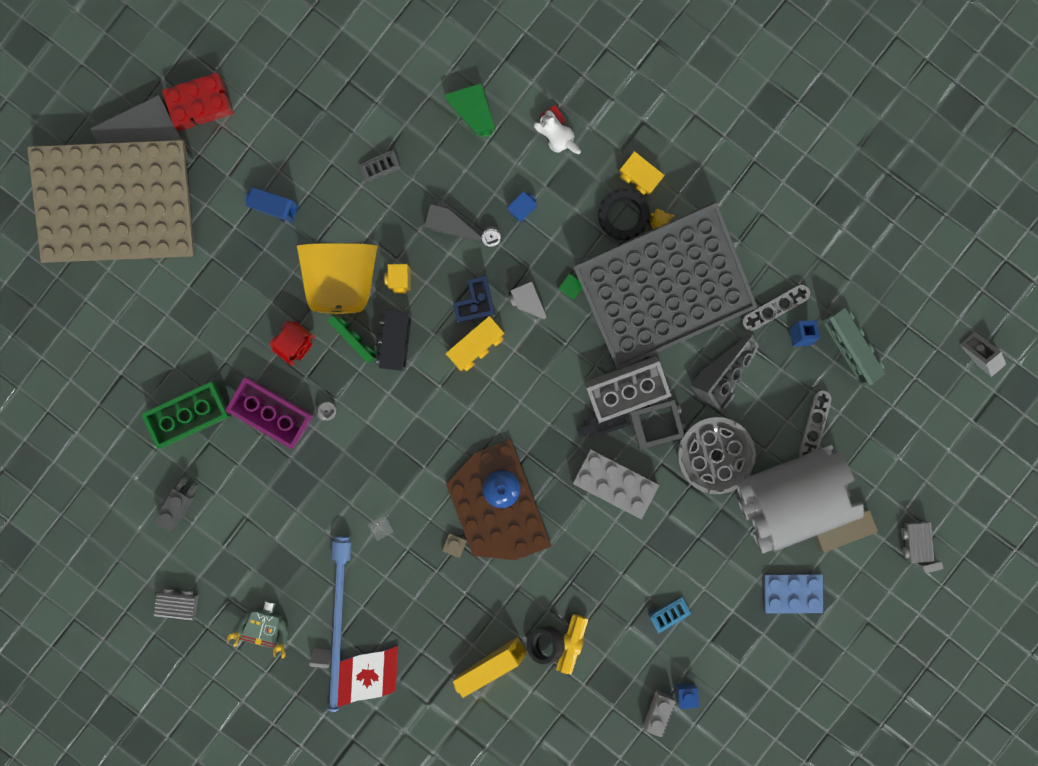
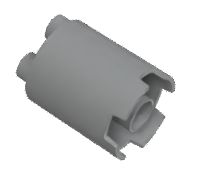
(798, 499)

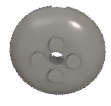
(735, 460)

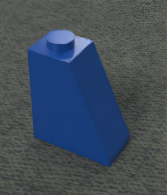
(271, 204)

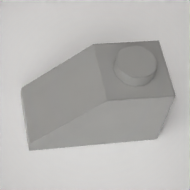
(527, 300)
(983, 354)

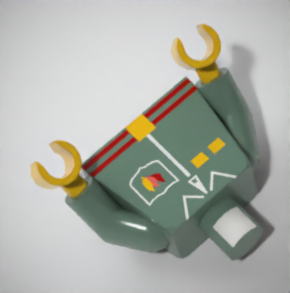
(262, 628)

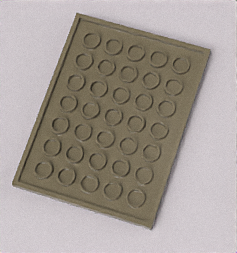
(111, 201)

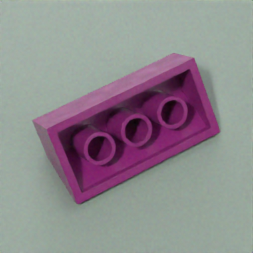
(270, 412)

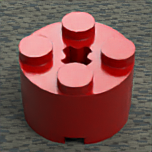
(292, 342)

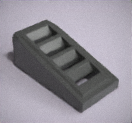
(389, 170)

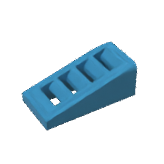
(653, 616)

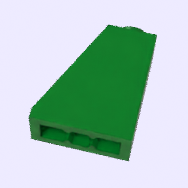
(473, 109)

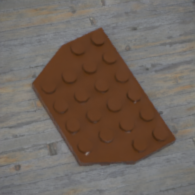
(492, 530)

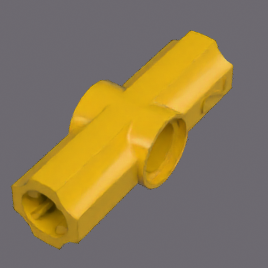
(573, 643)

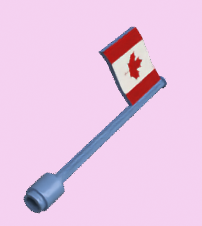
(364, 674)

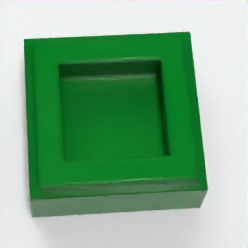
(570, 287)

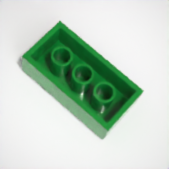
(186, 415)

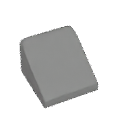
(321, 658)

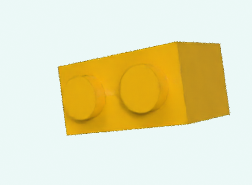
(641, 174)

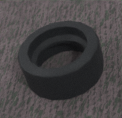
(534, 649)

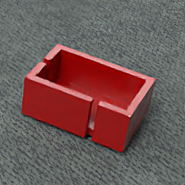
(197, 100)

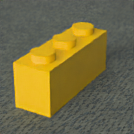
(475, 344)

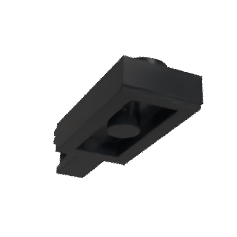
(596, 429)

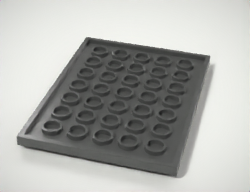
(665, 285)

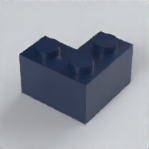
(480, 304)

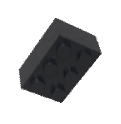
(394, 340)

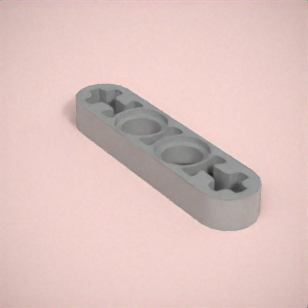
(776, 309)
(812, 426)

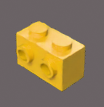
(398, 278)

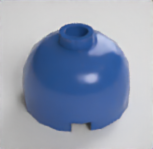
(501, 488)

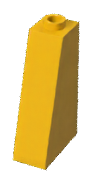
(490, 667)

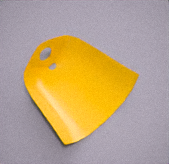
(337, 275)

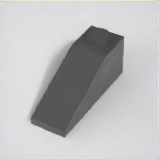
(445, 221)

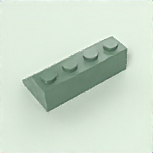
(854, 347)

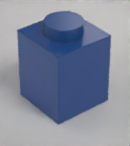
(522, 206)
(804, 333)
(687, 696)

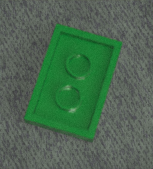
(352, 338)

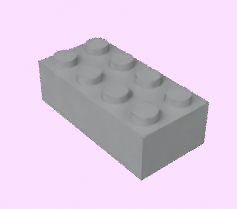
(615, 484)

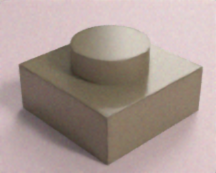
(454, 545)

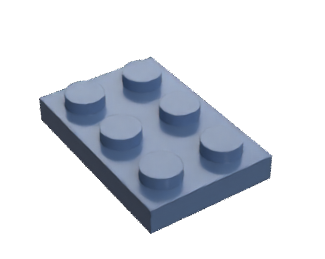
(793, 593)

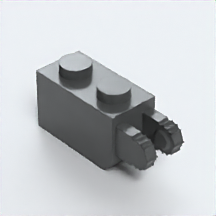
(176, 506)

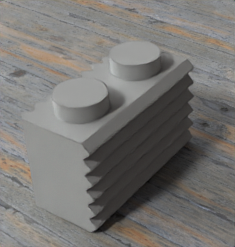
(918, 542)
(175, 604)
(659, 713)

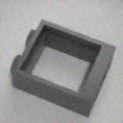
(638, 430)

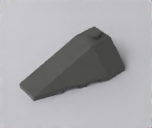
(719, 379)

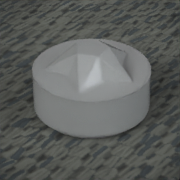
(491, 236)
(326, 411)

